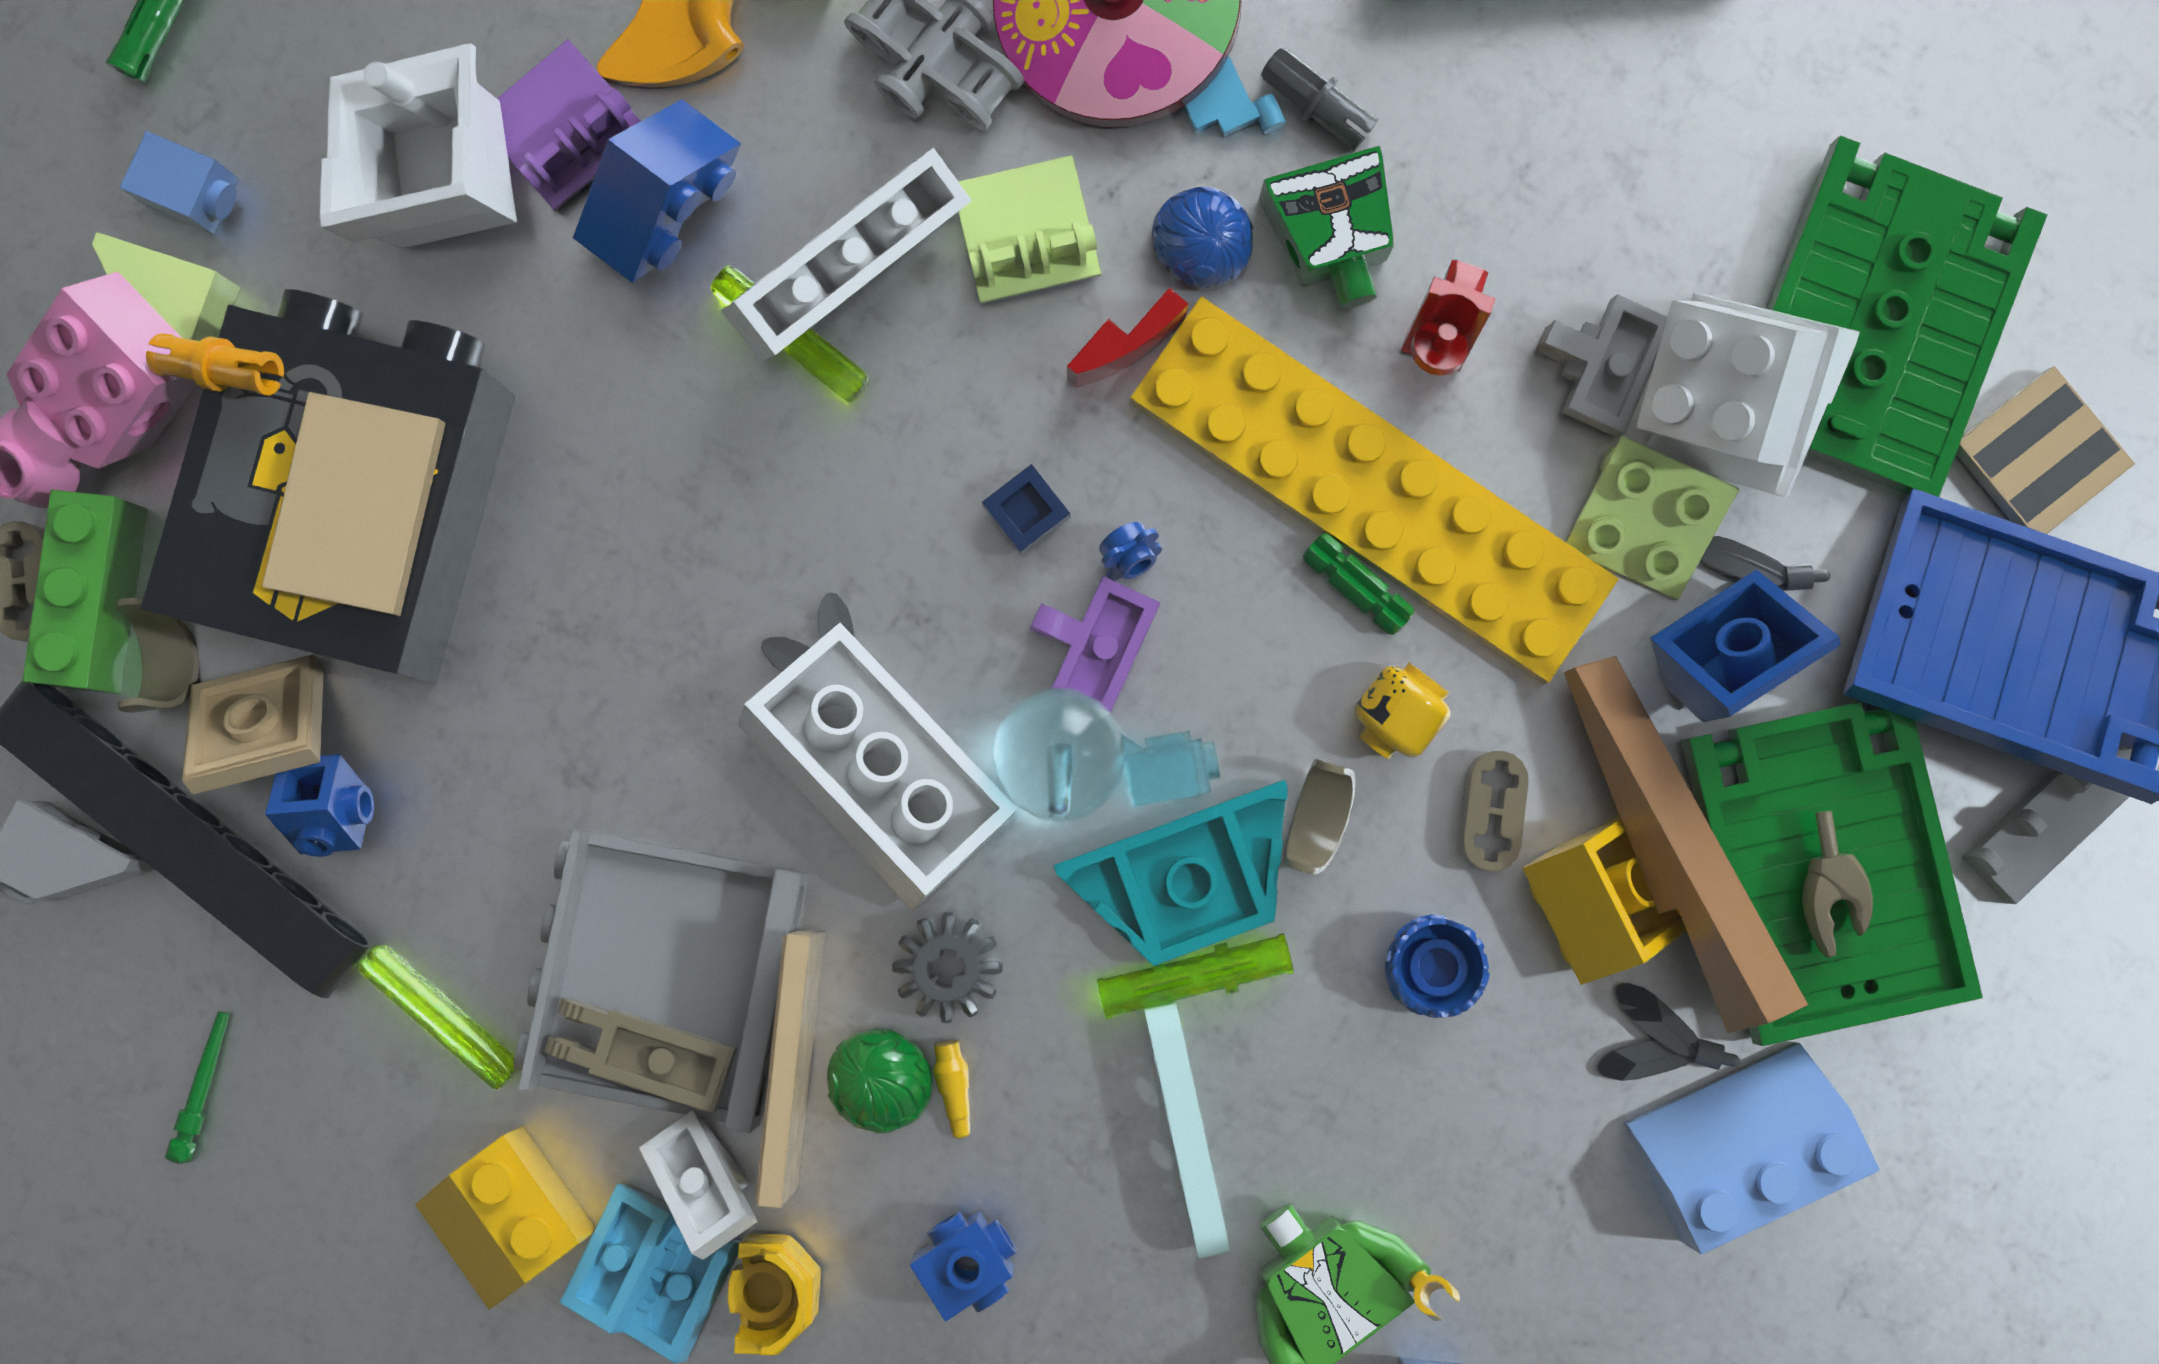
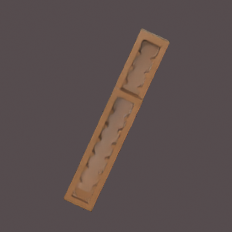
(1681, 853)

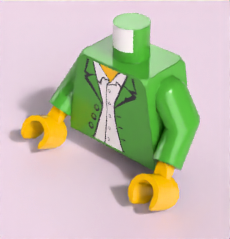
(1335, 1287)

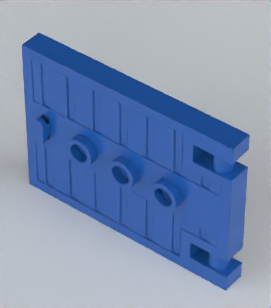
(2016, 644)

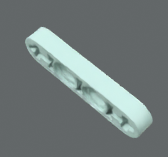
(1186, 1130)

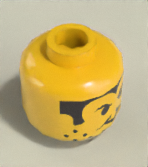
(1402, 711)

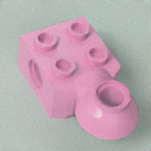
(85, 390)

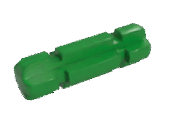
(1358, 583)

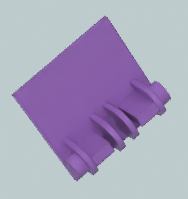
(561, 123)

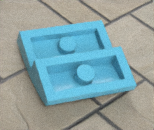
(644, 1278)

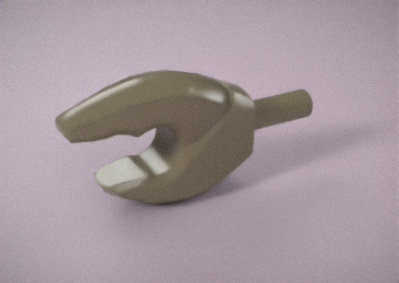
(1830, 880)

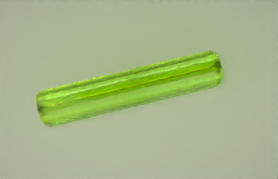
(808, 349)
(438, 1016)

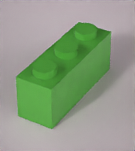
(84, 568)

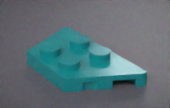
(1188, 877)

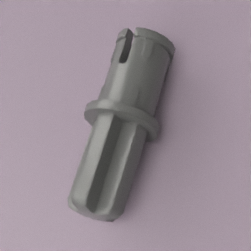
(1317, 97)

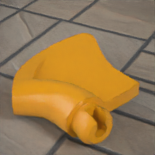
(672, 44)

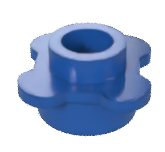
(1129, 551)

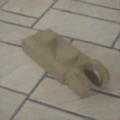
(647, 1055)

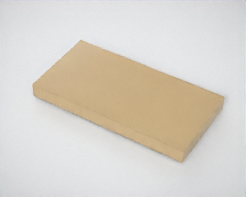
(790, 1067)

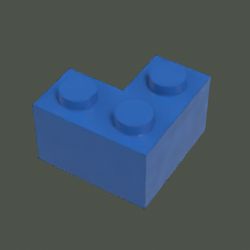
(651, 185)

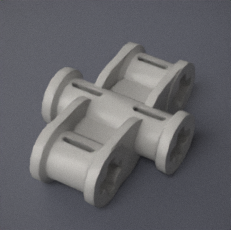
(936, 55)

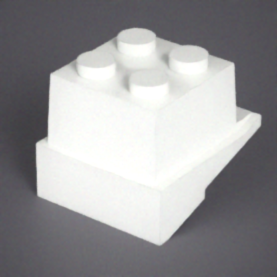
(415, 152)
(1742, 389)

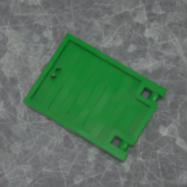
(1921, 292)
(1881, 815)

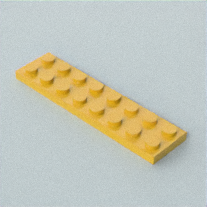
(1374, 490)

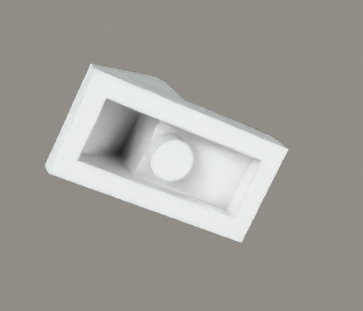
(699, 1184)

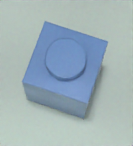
(180, 183)

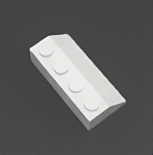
(875, 765)

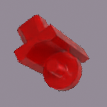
(1449, 319)

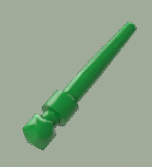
(190, 1119)

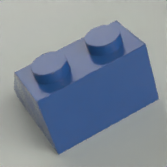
(1738, 647)

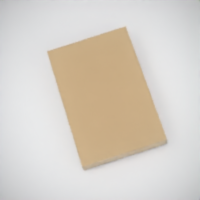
(354, 504)

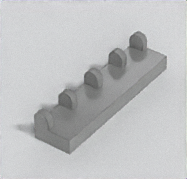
(2041, 832)

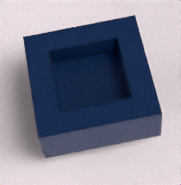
(1026, 509)

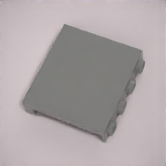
(669, 941)

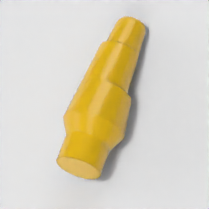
(953, 1085)

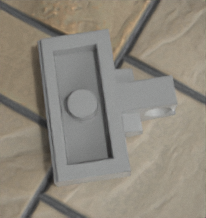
(1606, 362)

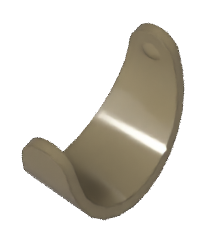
(167, 657)
(1320, 817)

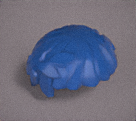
(1203, 237)
(1436, 967)

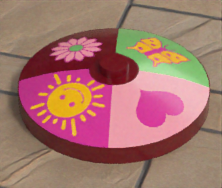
(1117, 57)

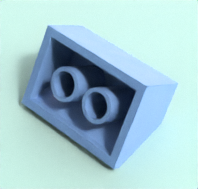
(1750, 1148)

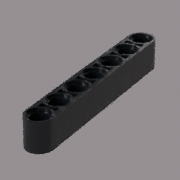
(180, 838)

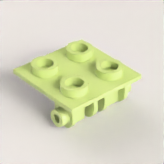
(1028, 230)
(1650, 516)

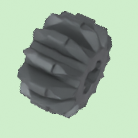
(933, 951)

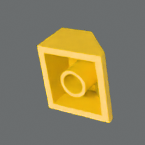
(1600, 903)
(505, 1216)

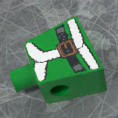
(1333, 222)

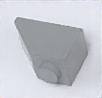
(59, 855)

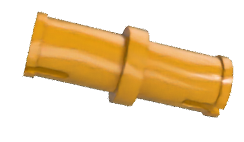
(215, 363)

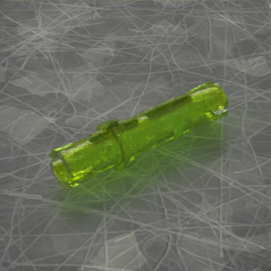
(1195, 976)

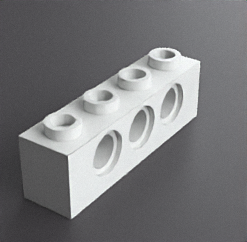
(846, 255)

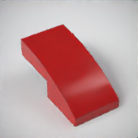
(1114, 350)

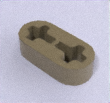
(18, 578)
(1509, 811)

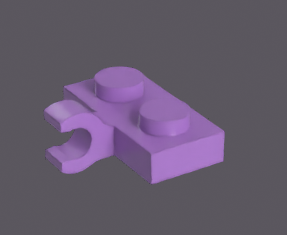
(1101, 644)

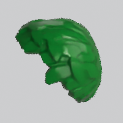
(879, 1080)

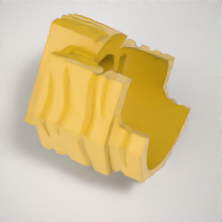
(773, 1293)

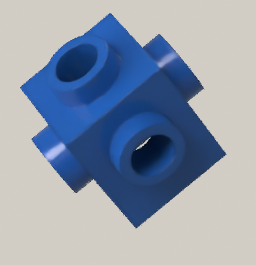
(321, 807)
(952, 1283)

